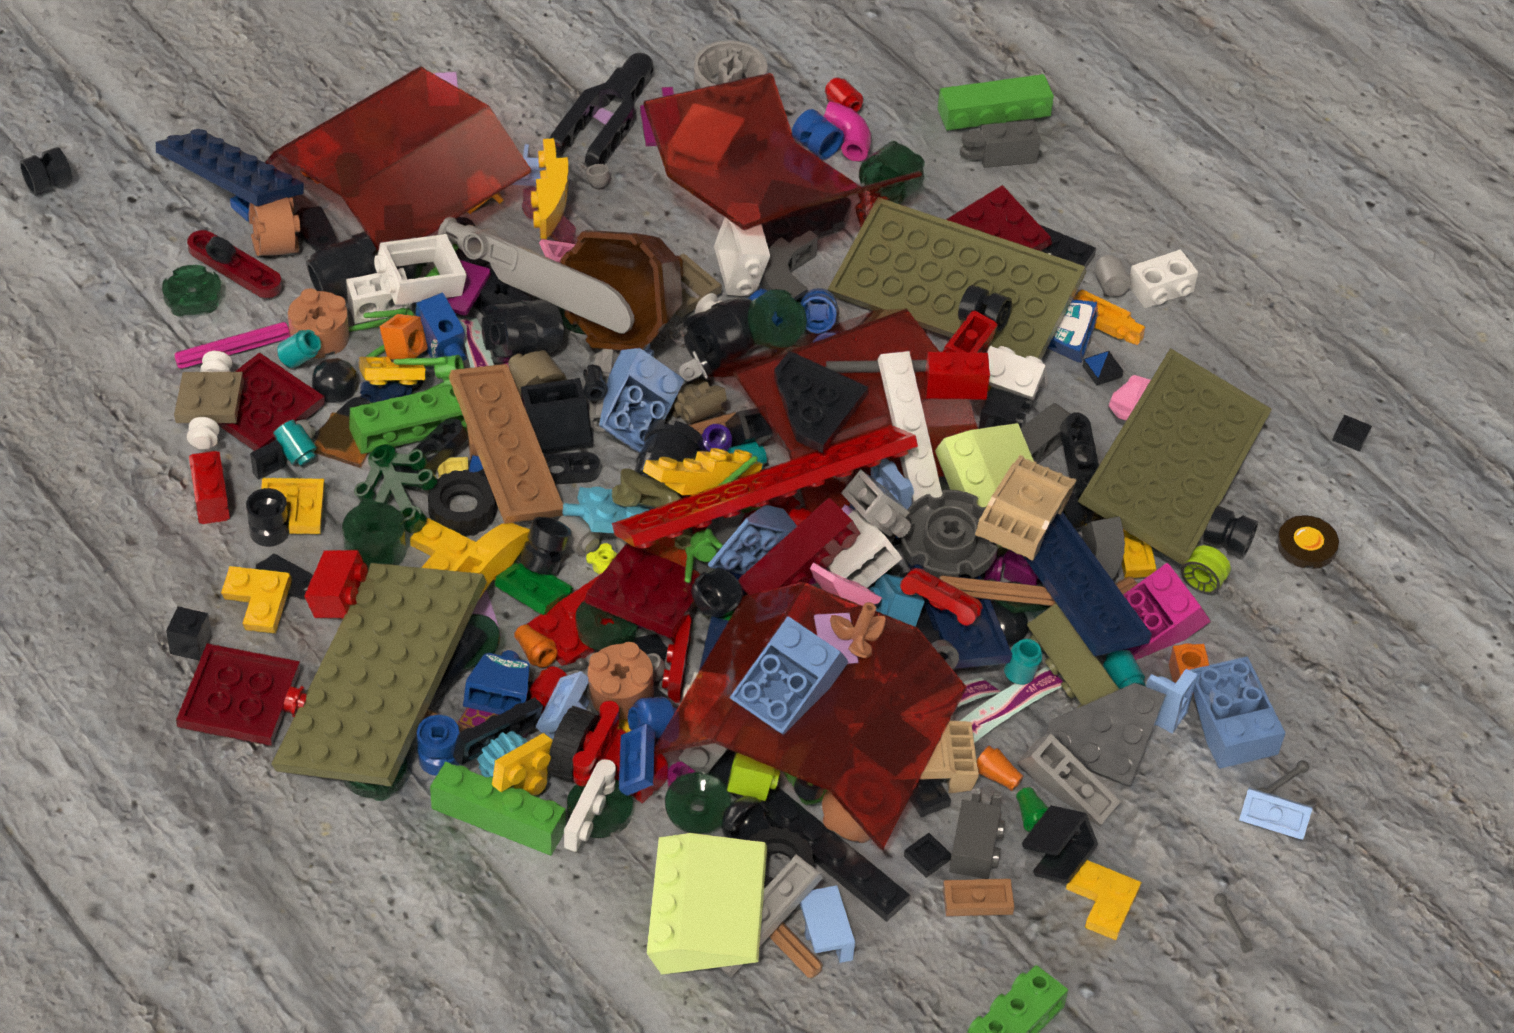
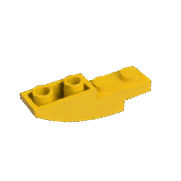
(551, 189)
(702, 473)
(493, 552)

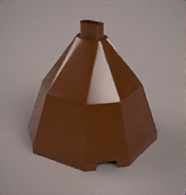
(637, 268)

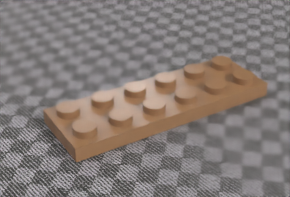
(506, 443)

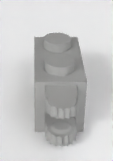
(877, 505)

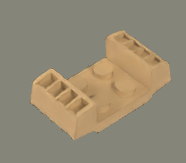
(1024, 507)
(955, 758)

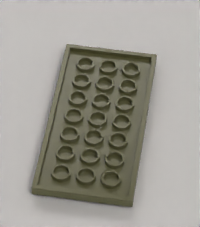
(929, 262)
(1175, 456)
(380, 674)

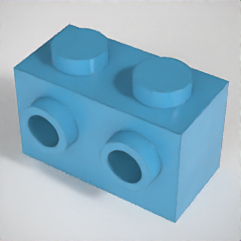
(895, 601)

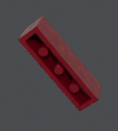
(813, 541)

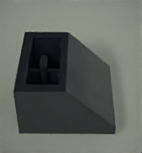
(558, 414)

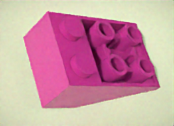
(1166, 610)

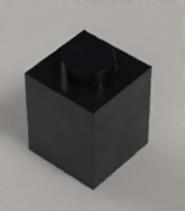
(748, 427)
(188, 633)

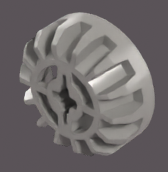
(729, 61)

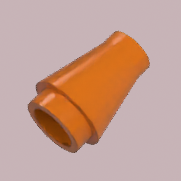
(537, 647)
(998, 768)

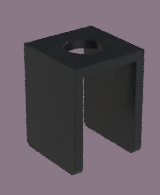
(1062, 845)

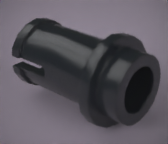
(594, 386)

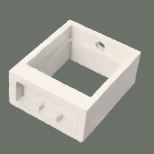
(415, 251)
(741, 257)

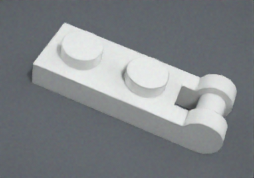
(590, 803)

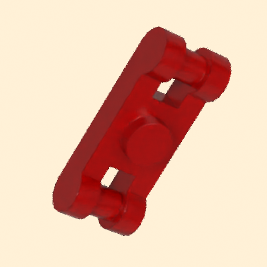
(942, 595)
(596, 743)

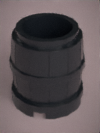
(342, 261)
(521, 328)
(720, 332)
(668, 441)

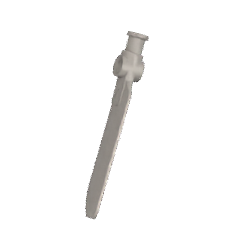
(543, 276)

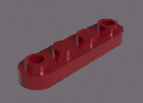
(242, 269)

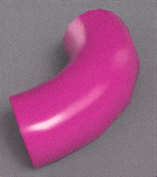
(855, 129)

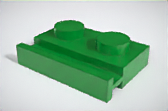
(533, 589)

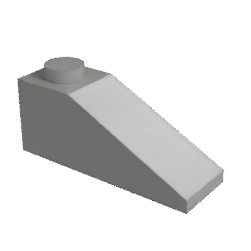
(1068, 779)

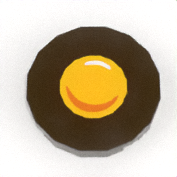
(1308, 541)

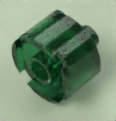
(892, 162)
(375, 532)

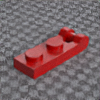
(677, 656)

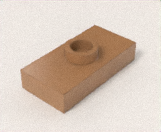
(978, 897)

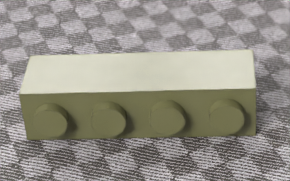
(1070, 657)

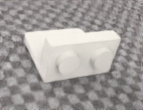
(1016, 373)

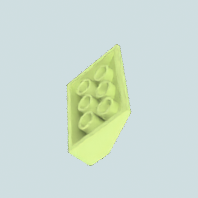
(980, 460)
(706, 902)

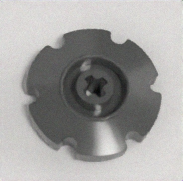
(945, 537)

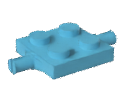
(599, 509)

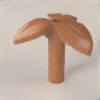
(866, 628)

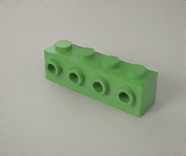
(995, 102)
(402, 418)
(508, 813)
(1026, 1007)

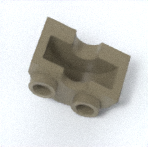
(534, 369)
(698, 401)

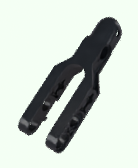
(625, 83)

